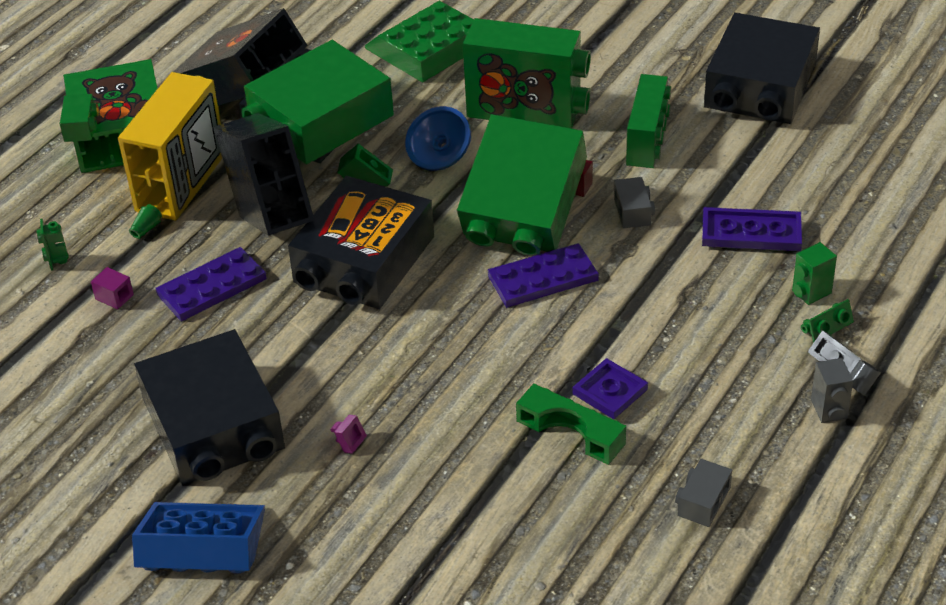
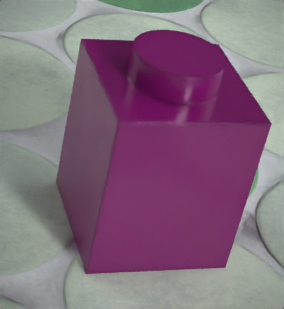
(112, 288)

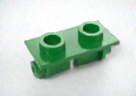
(52, 250)
(830, 320)

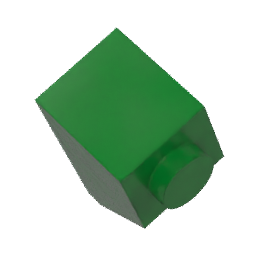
(365, 166)

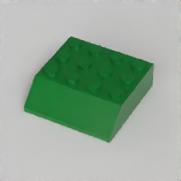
(424, 41)

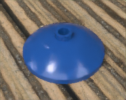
(432, 130)

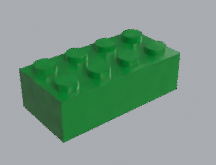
(648, 121)

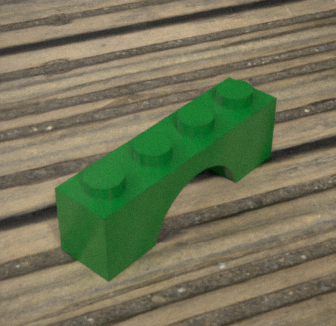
(544, 409)

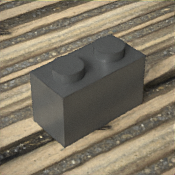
(633, 202)
(831, 390)
(704, 492)

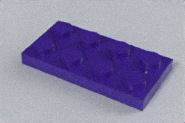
(752, 229)
(542, 275)
(210, 283)

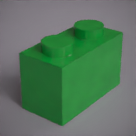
(78, 117)
(814, 273)

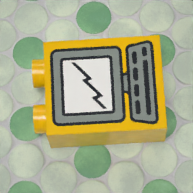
(172, 144)

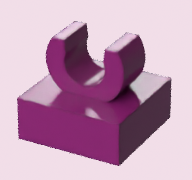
(349, 433)

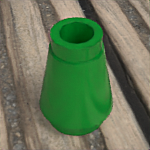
(145, 221)

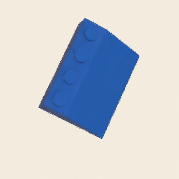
(198, 537)

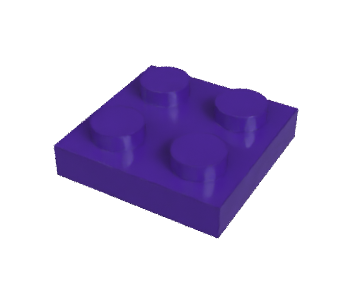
(610, 388)

